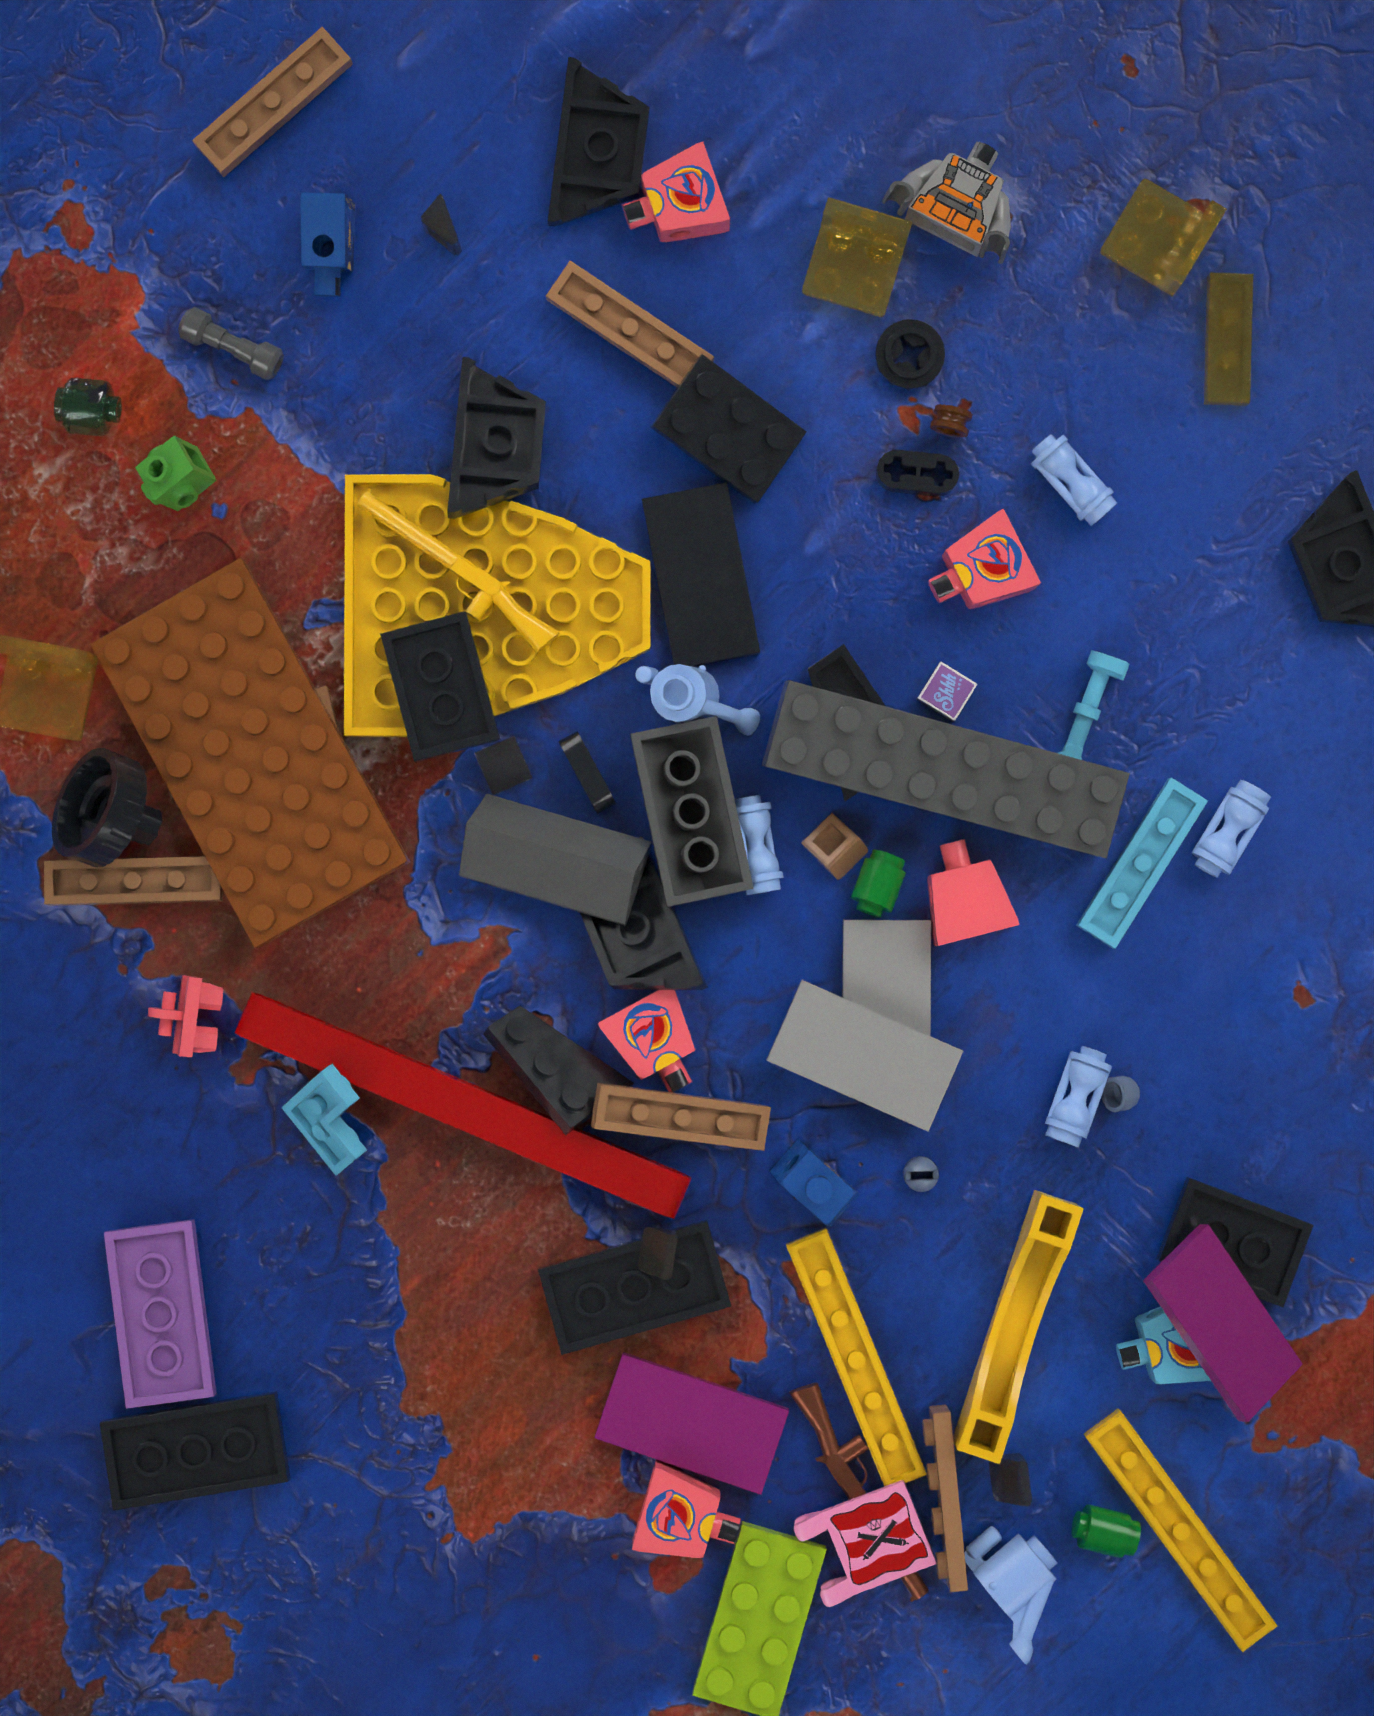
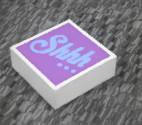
(947, 691)

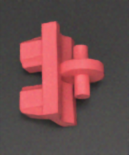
(189, 1036)

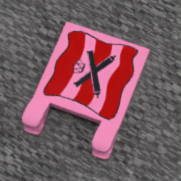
(874, 1538)

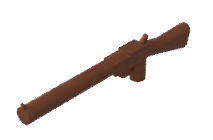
(836, 1458)

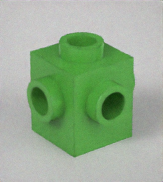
(175, 474)

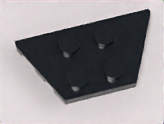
(596, 147)
(494, 441)
(1338, 555)
(651, 947)

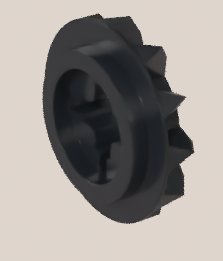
(915, 335)

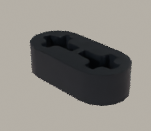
(915, 483)
(587, 772)

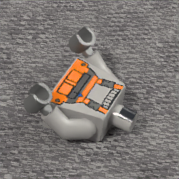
(958, 201)

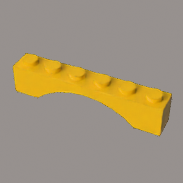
(1002, 1363)

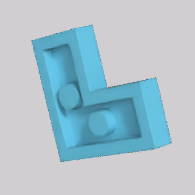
(317, 1116)

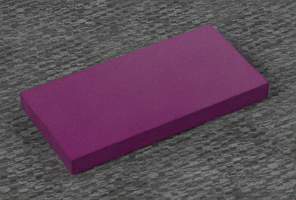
(1223, 1322)
(691, 1423)

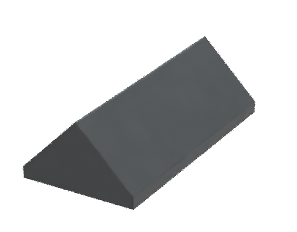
(691, 811)
(553, 858)

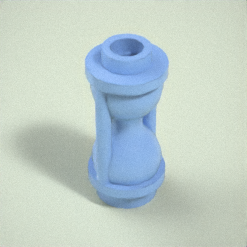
(1086, 493)
(1242, 809)
(756, 831)
(1069, 1117)

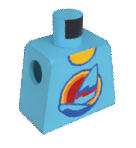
(1162, 1351)

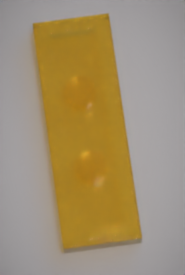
(1228, 339)

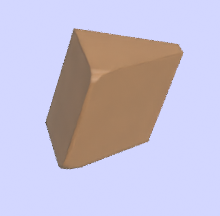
(835, 846)

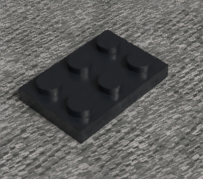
(728, 429)
(440, 686)
(1257, 1238)

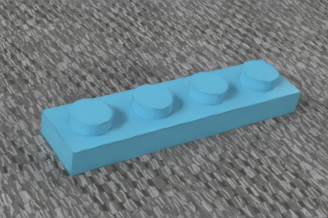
(1141, 863)

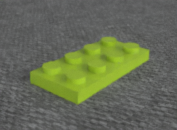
(759, 1620)

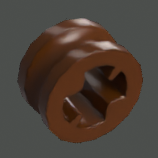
(951, 420)

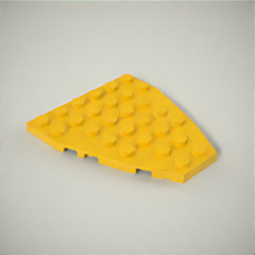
(556, 573)

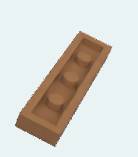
(272, 101)
(624, 324)
(131, 882)
(680, 1116)
(946, 1517)

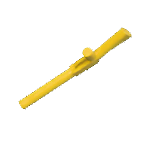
(490, 589)

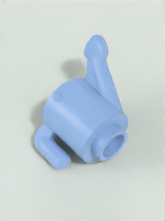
(692, 694)
(1016, 1579)

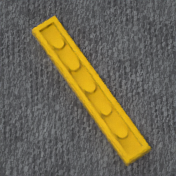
(856, 1358)
(1180, 1530)

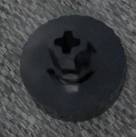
(103, 809)

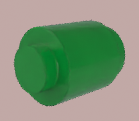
(879, 883)
(1106, 1531)

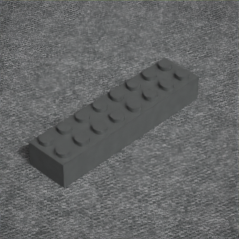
(945, 769)

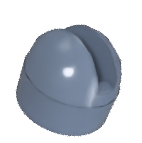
(1120, 1093)
(920, 1164)

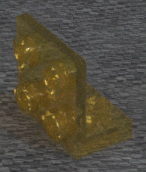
(1160, 236)
(856, 257)
(45, 688)

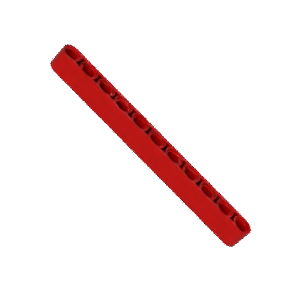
(463, 1105)

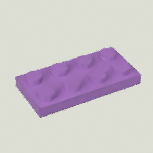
(160, 1313)

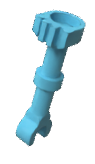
(1087, 711)

